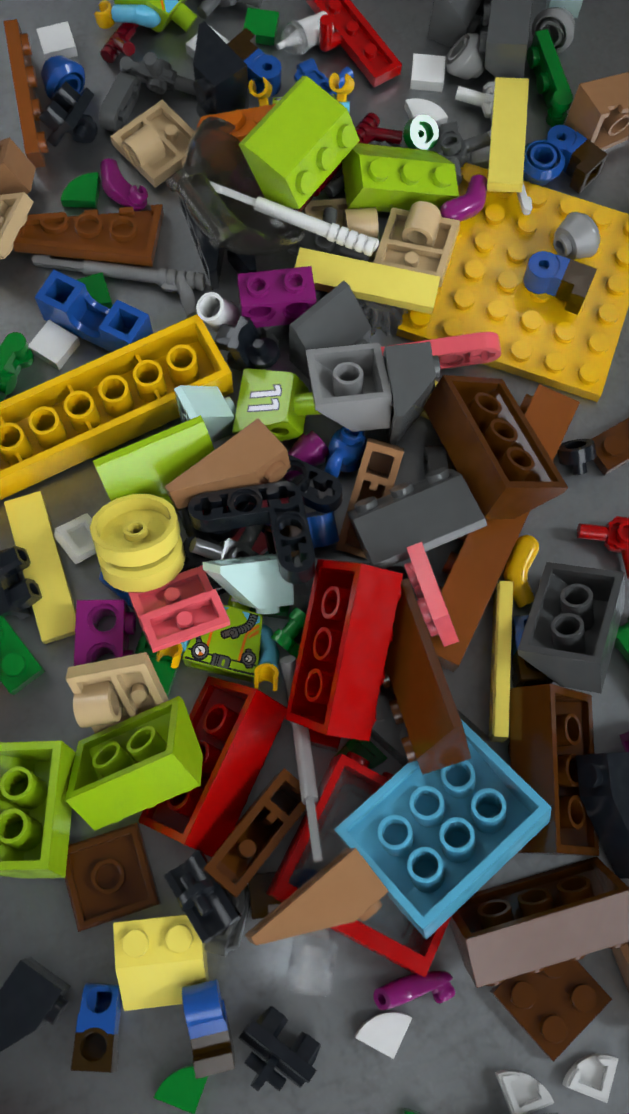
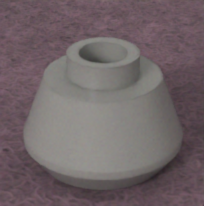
(559, 24)
(464, 57)
(577, 237)

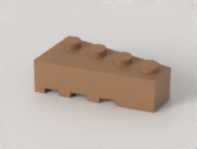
(602, 111)

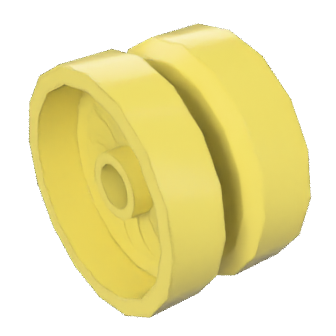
(138, 542)

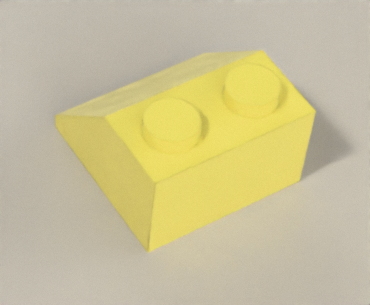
(157, 960)

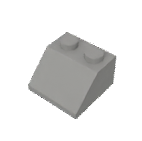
(351, 385)

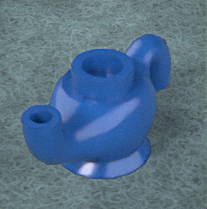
(345, 451)

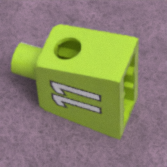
(276, 399)

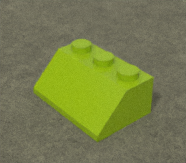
(299, 143)
(396, 177)
(154, 461)
(135, 765)
(34, 808)

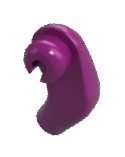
(119, 189)
(468, 204)
(413, 986)

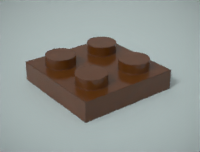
(553, 1004)

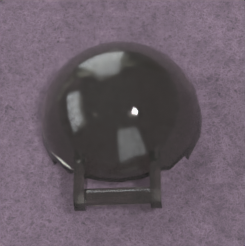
(227, 222)

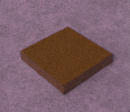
(109, 877)

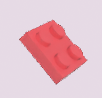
(429, 595)

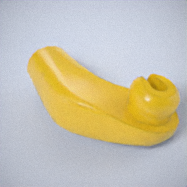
(518, 567)

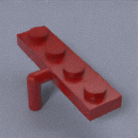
(356, 38)

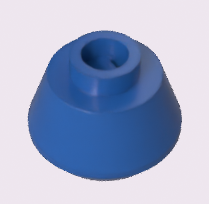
(61, 69)
(542, 162)

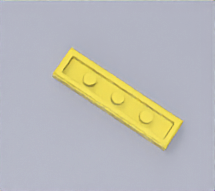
(508, 135)
(372, 280)
(34, 532)
(500, 662)

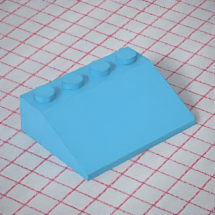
(444, 831)

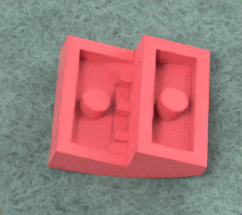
(179, 610)

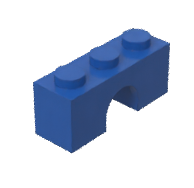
(73, 308)

